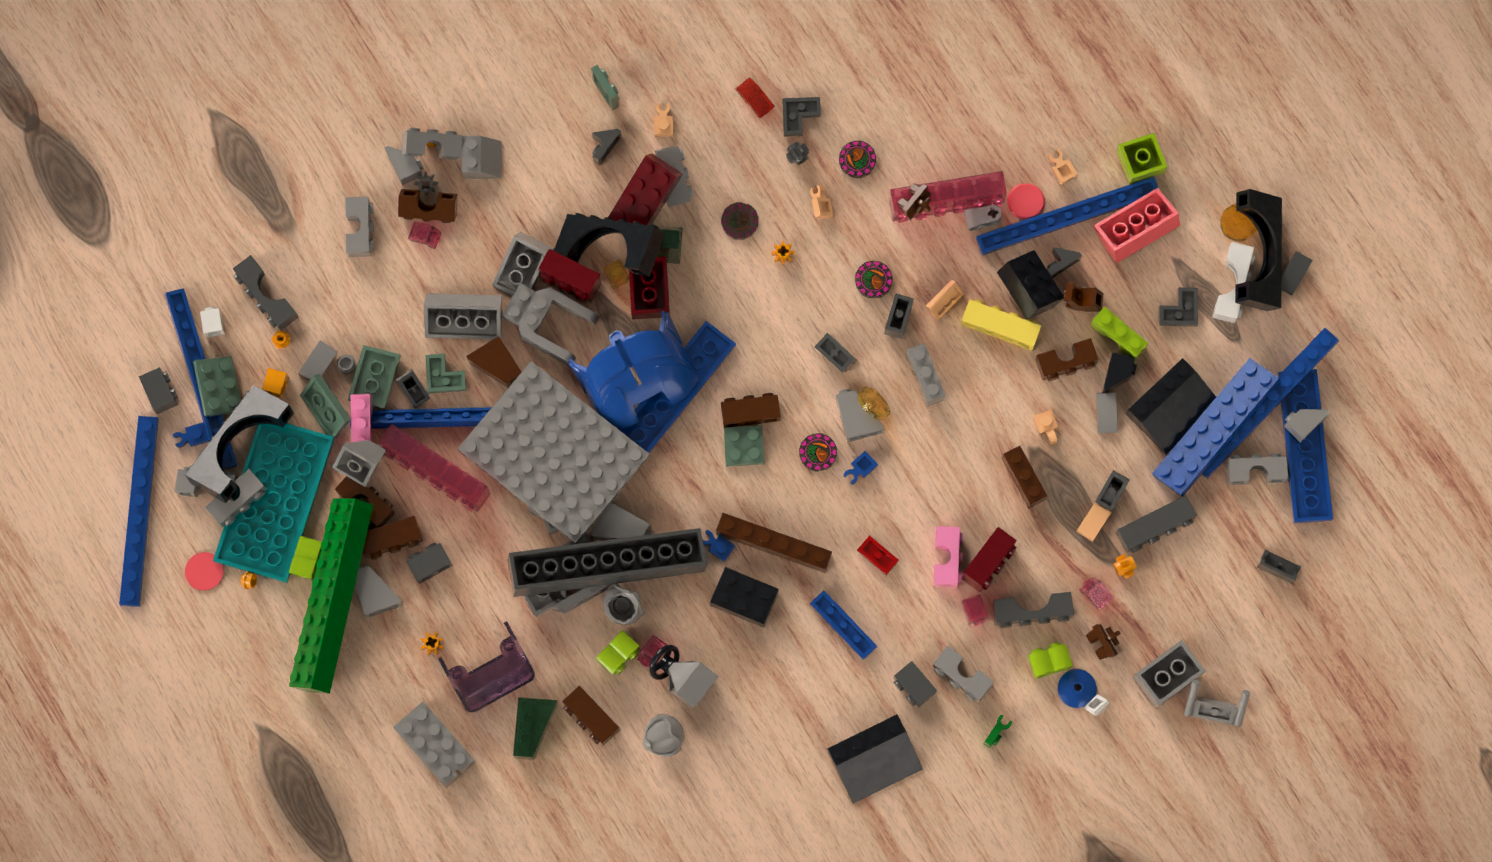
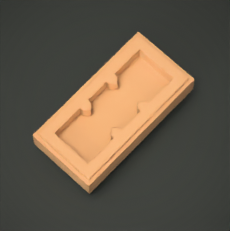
(944, 300)

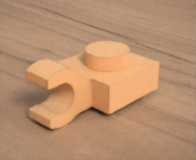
(821, 205)
(1046, 425)

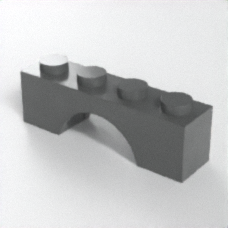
(251, 275)
(1009, 612)

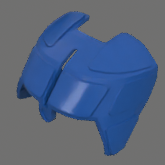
(657, 361)

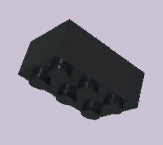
(1030, 284)
(744, 597)

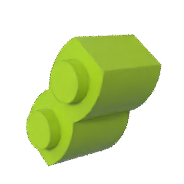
(305, 558)
(618, 653)
(1049, 660)

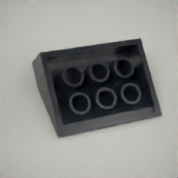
(1171, 406)
(874, 758)

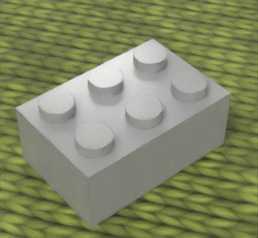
(1169, 674)

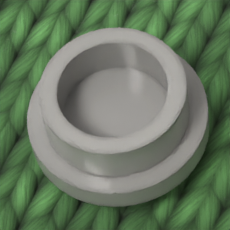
(346, 364)

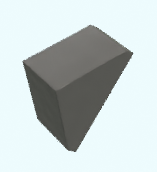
(412, 388)

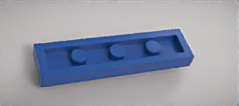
(843, 625)

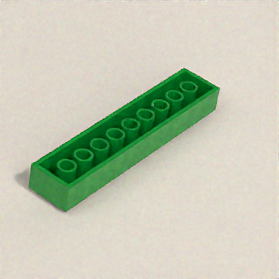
(331, 595)

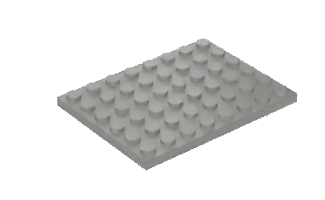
(553, 452)

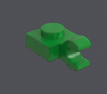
(994, 737)

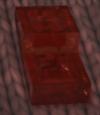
(755, 97)

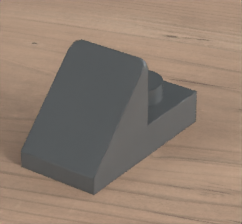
(608, 140)
(1065, 260)
(1112, 490)

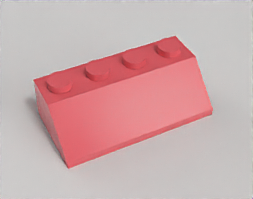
(1137, 225)

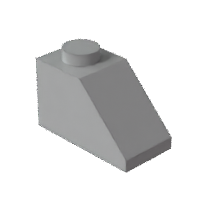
(405, 166)
(1304, 422)

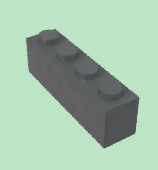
(1156, 524)

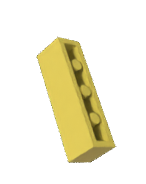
(1001, 324)

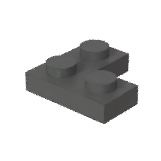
(797, 108)
(1185, 313)

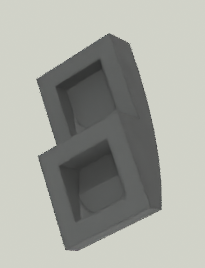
(1294, 272)

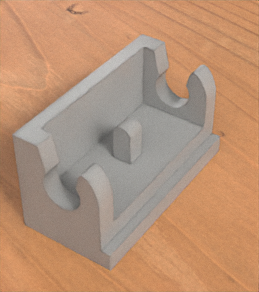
(318, 361)

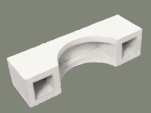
(1238, 260)

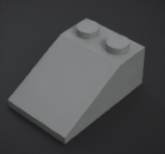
(521, 264)

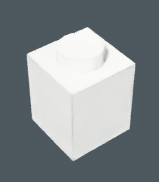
(212, 322)

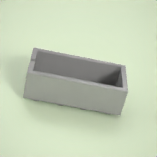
(434, 744)

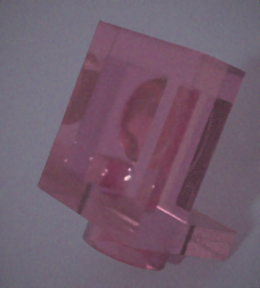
(424, 234)
(1096, 592)
(649, 650)

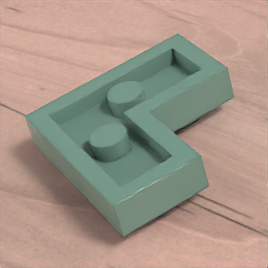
(441, 381)

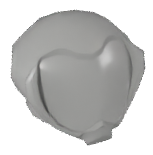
(622, 605)
(664, 736)

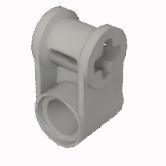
(980, 217)

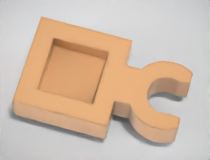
(663, 124)
(1063, 170)

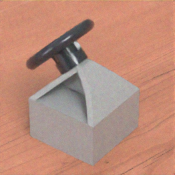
(687, 679)

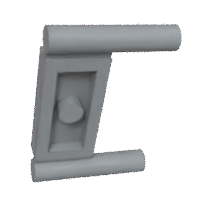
(1215, 709)

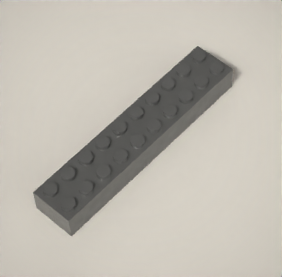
(606, 562)

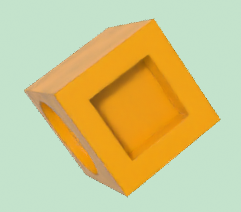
(275, 382)

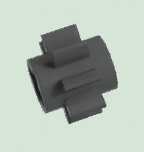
(797, 153)
(426, 177)

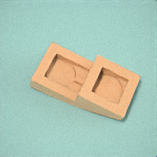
(1094, 521)

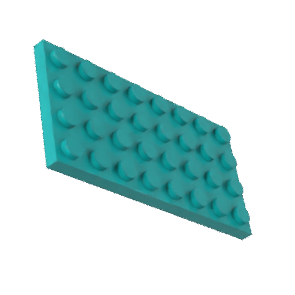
(291, 469)

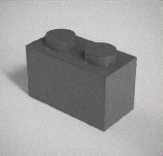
(899, 316)
(158, 390)
(429, 563)
(914, 684)

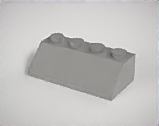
(462, 316)

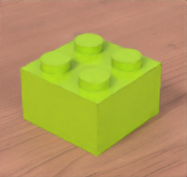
(1141, 158)

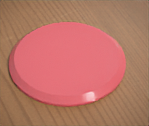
(1026, 201)
(203, 572)

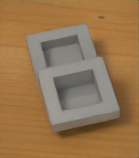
(1106, 412)

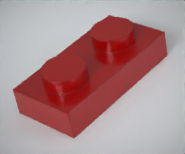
(877, 555)

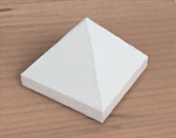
(1097, 705)

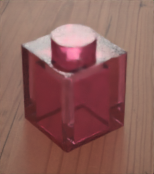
(974, 610)

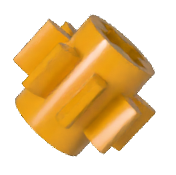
(788, 253)
(1124, 566)
(437, 645)

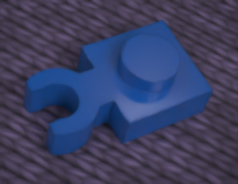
(194, 435)
(862, 466)
(719, 547)

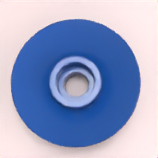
(1075, 698)

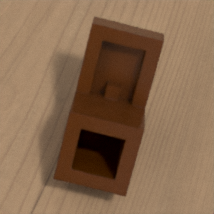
(1083, 298)

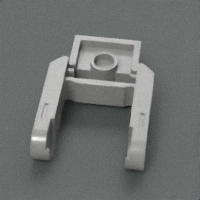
(530, 308)
(558, 600)

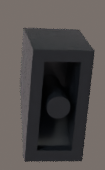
(1118, 371)

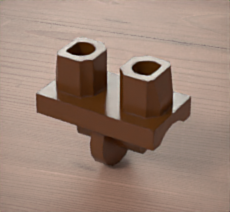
(918, 201)
(1107, 649)

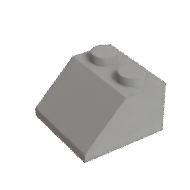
(481, 157)
(359, 460)

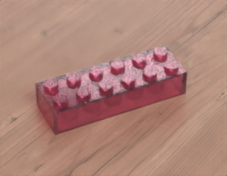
(954, 195)
(434, 468)

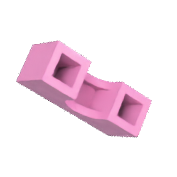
(361, 417)
(947, 574)

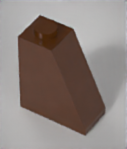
(495, 362)

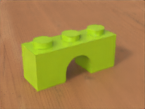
(1127, 339)

